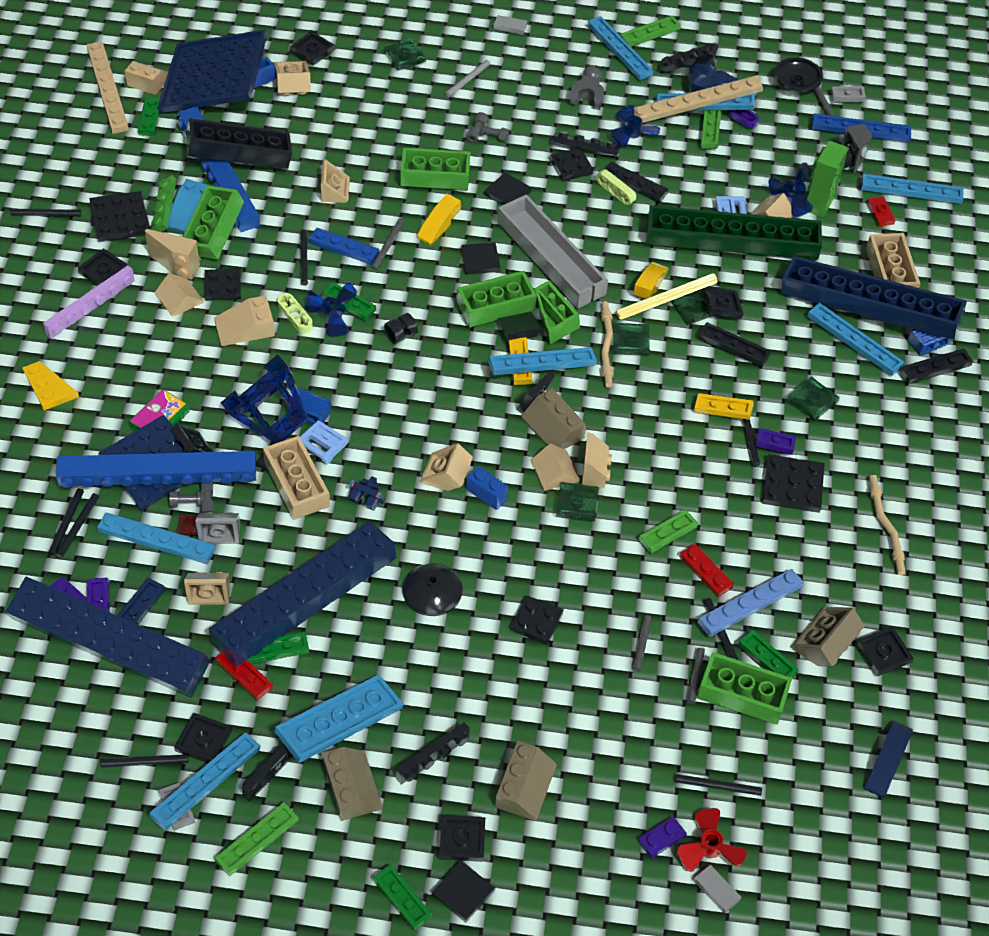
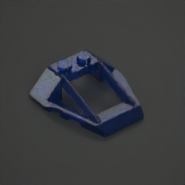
(261, 390)

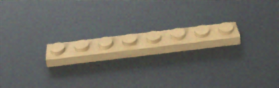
(107, 87)
(699, 99)

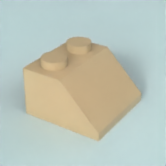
(145, 77)
(595, 462)
(447, 468)
(207, 588)

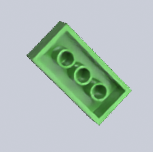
(435, 168)
(826, 177)
(214, 220)
(496, 298)
(744, 688)

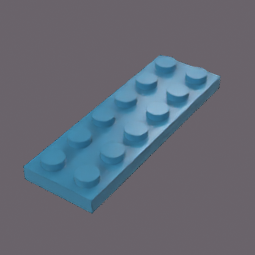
(338, 718)

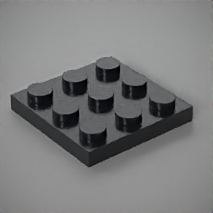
(119, 215)
(793, 483)

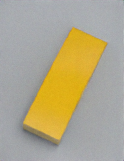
(439, 219)
(650, 280)

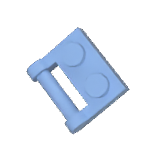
(728, 203)
(326, 438)

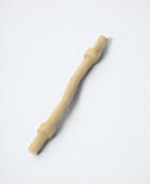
(607, 371)
(897, 554)

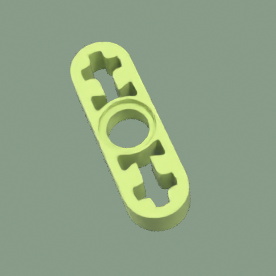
(621, 191)
(295, 306)

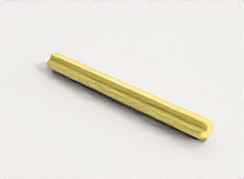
(667, 296)

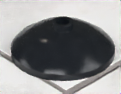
(798, 74)
(436, 597)

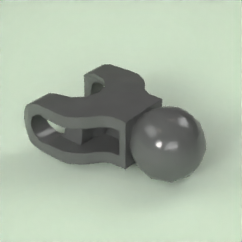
(588, 87)

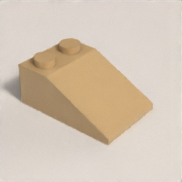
(292, 77)
(174, 253)
(245, 322)

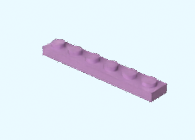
(89, 302)

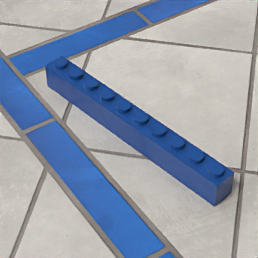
(223, 175)
(156, 468)

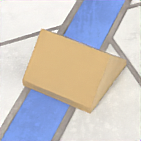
(334, 184)
(774, 206)
(177, 294)
(553, 467)

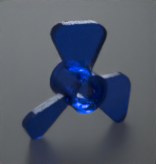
(632, 127)
(800, 204)
(336, 325)

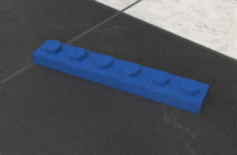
(878, 129)

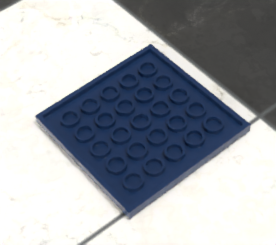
(213, 71)

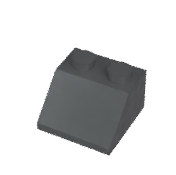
(857, 139)

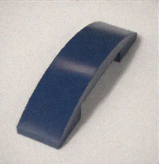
(888, 759)

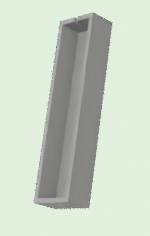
(552, 251)

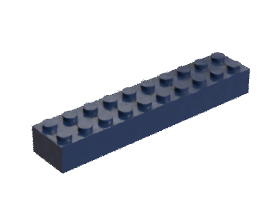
(874, 297)
(302, 593)
(108, 636)

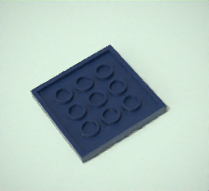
(150, 439)

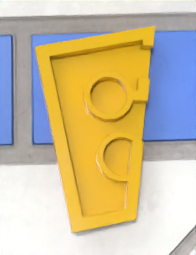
(48, 386)

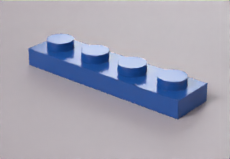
(343, 246)

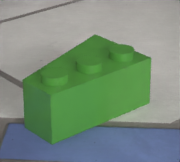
(555, 312)

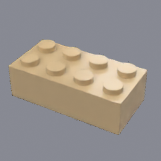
(892, 258)
(296, 477)

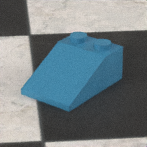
(185, 204)

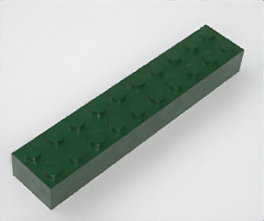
(734, 232)

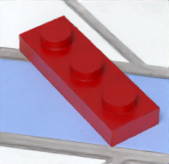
(706, 570)
(247, 676)

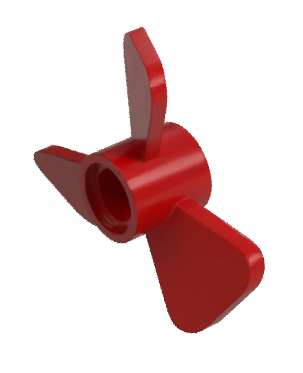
(693, 853)

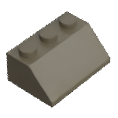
(554, 420)
(829, 635)
(525, 781)
(351, 782)

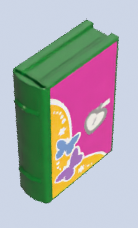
(162, 404)

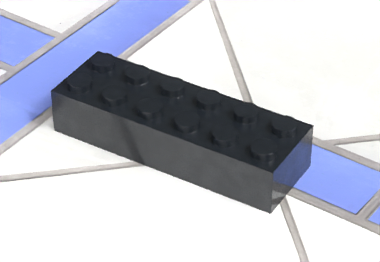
(238, 143)

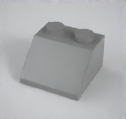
(219, 527)

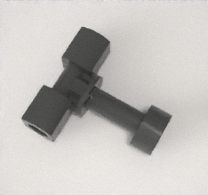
(480, 128)
(202, 498)

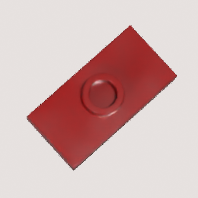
(881, 211)

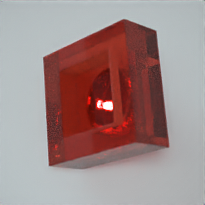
(187, 525)

